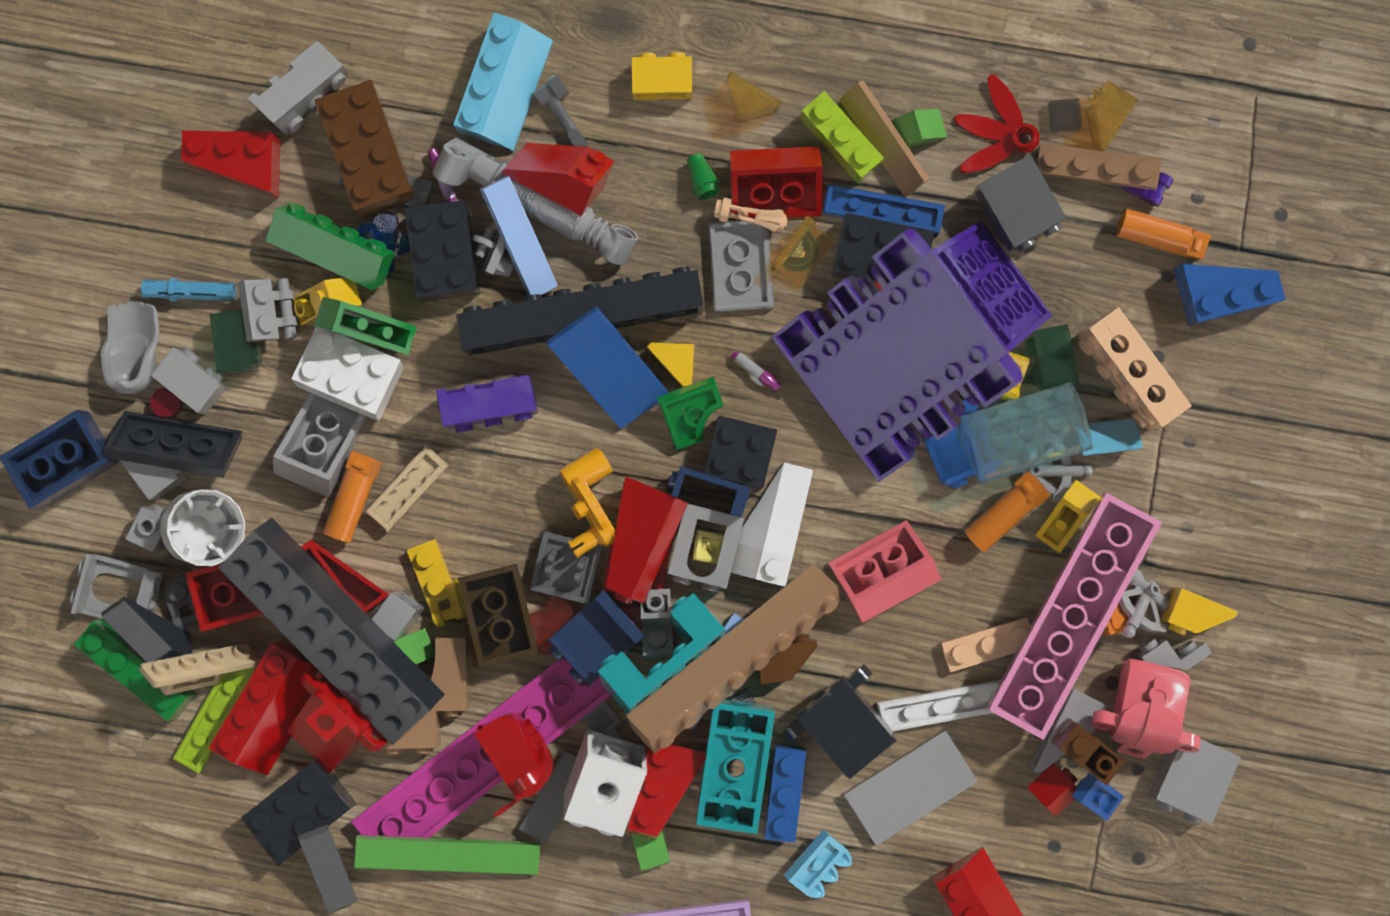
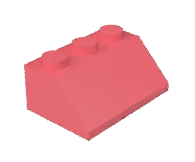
(885, 571)

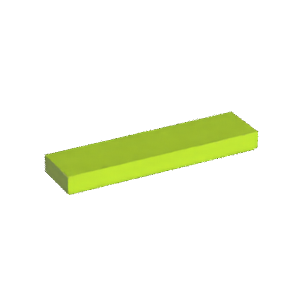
(221, 699)

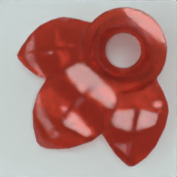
(549, 622)

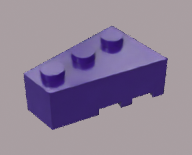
(487, 403)

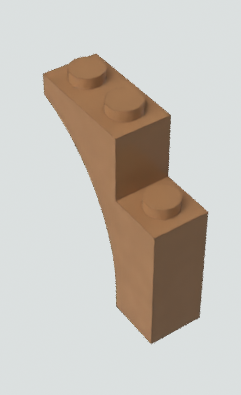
(452, 677)

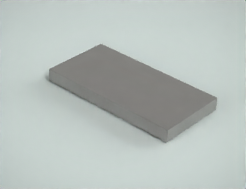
(910, 787)

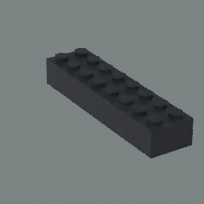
(540, 318)
(331, 630)

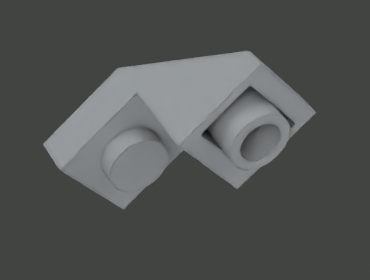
(657, 625)
(1161, 653)

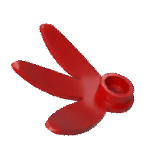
(990, 129)

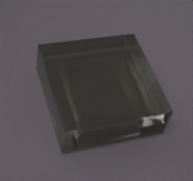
(1064, 115)

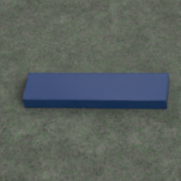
(883, 207)

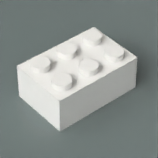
(348, 373)

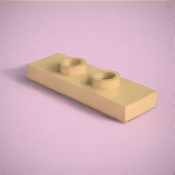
(407, 488)

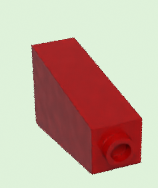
(641, 539)

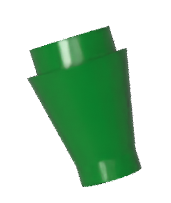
(703, 179)

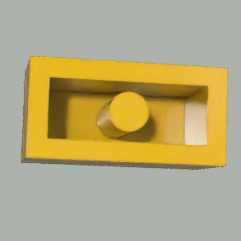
(662, 76)

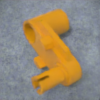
(578, 478)

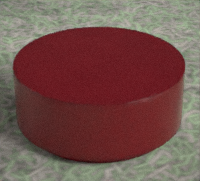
(165, 403)

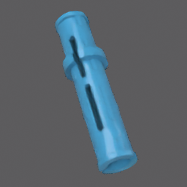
(178, 289)

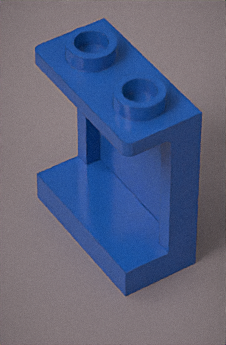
(948, 456)

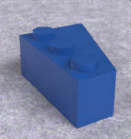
(1225, 291)

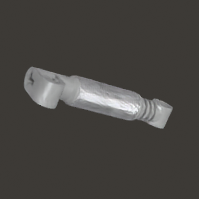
(464, 161)

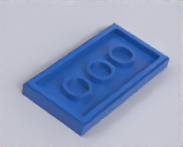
(607, 367)

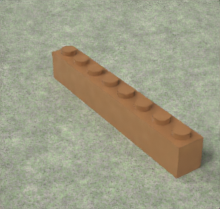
(734, 658)

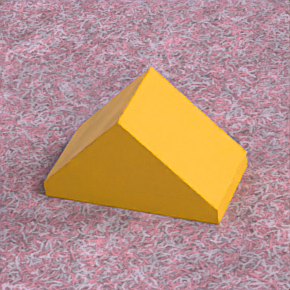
(675, 359)

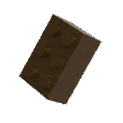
(495, 616)

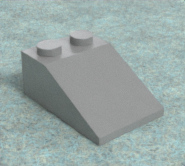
(318, 444)

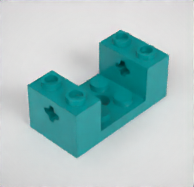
(697, 630)
(744, 734)

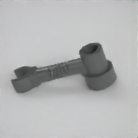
(551, 95)

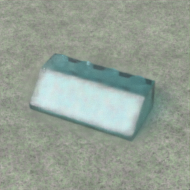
(1025, 433)

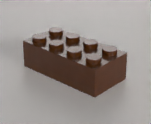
(364, 149)

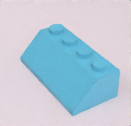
(503, 82)

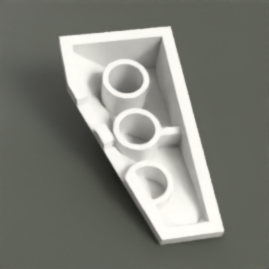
(773, 527)

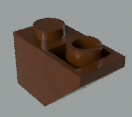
(788, 662)
(1087, 751)

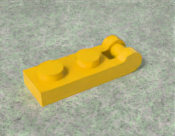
(435, 581)

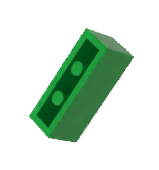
(365, 325)

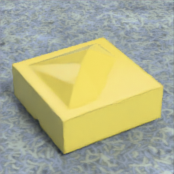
(707, 547)

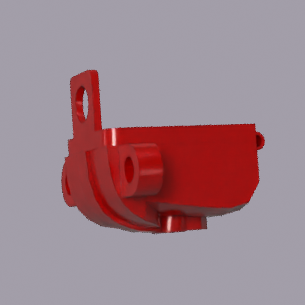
(330, 724)
(517, 754)

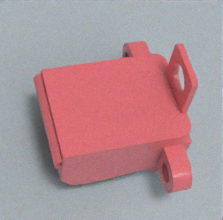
(1149, 711)

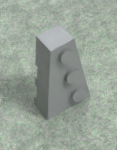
(293, 95)

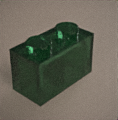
(231, 350)

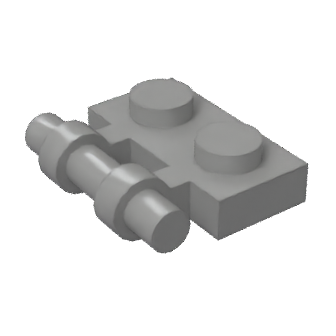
(260, 313)

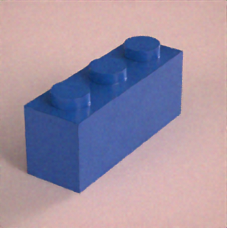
(784, 793)

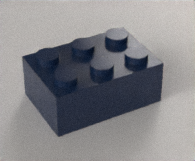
(57, 460)

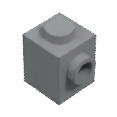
(147, 527)

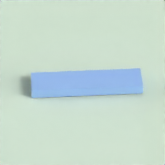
(519, 236)

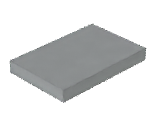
(740, 266)

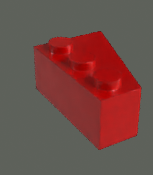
(235, 156)
(356, 586)
(665, 783)

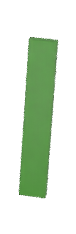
(447, 854)

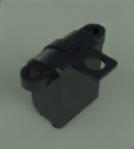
(844, 724)

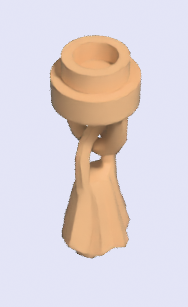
(771, 219)

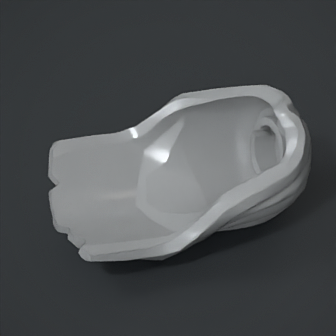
(130, 347)

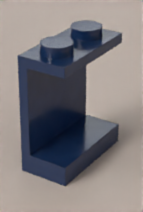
(741, 494)
(594, 636)

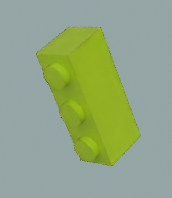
(841, 137)

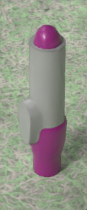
(755, 372)

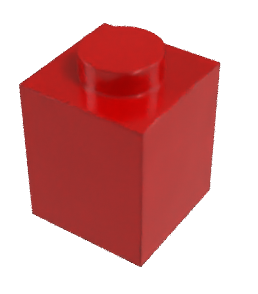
(1054, 789)

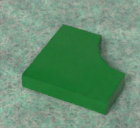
(688, 411)

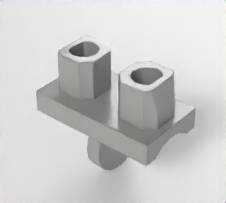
(493, 262)

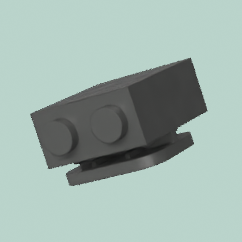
(1020, 205)

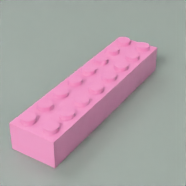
(1074, 615)

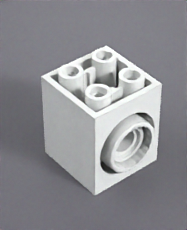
(604, 783)

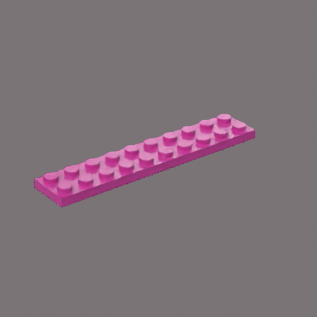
(463, 768)

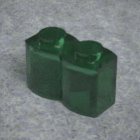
(1052, 357)

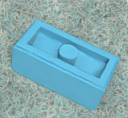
(1114, 437)

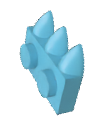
(818, 864)

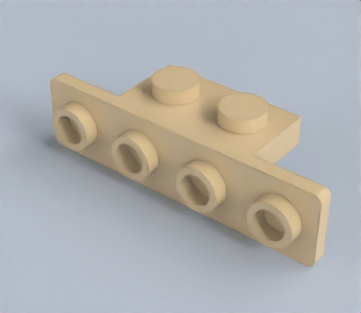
(198, 669)

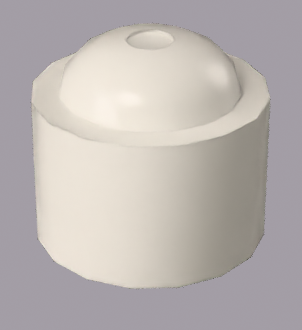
(202, 527)

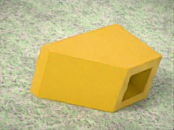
(308, 302)

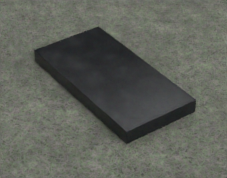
(173, 444)

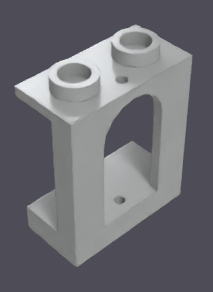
(93, 565)
(721, 574)

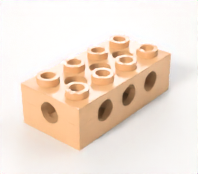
(1148, 374)

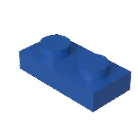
(1097, 796)

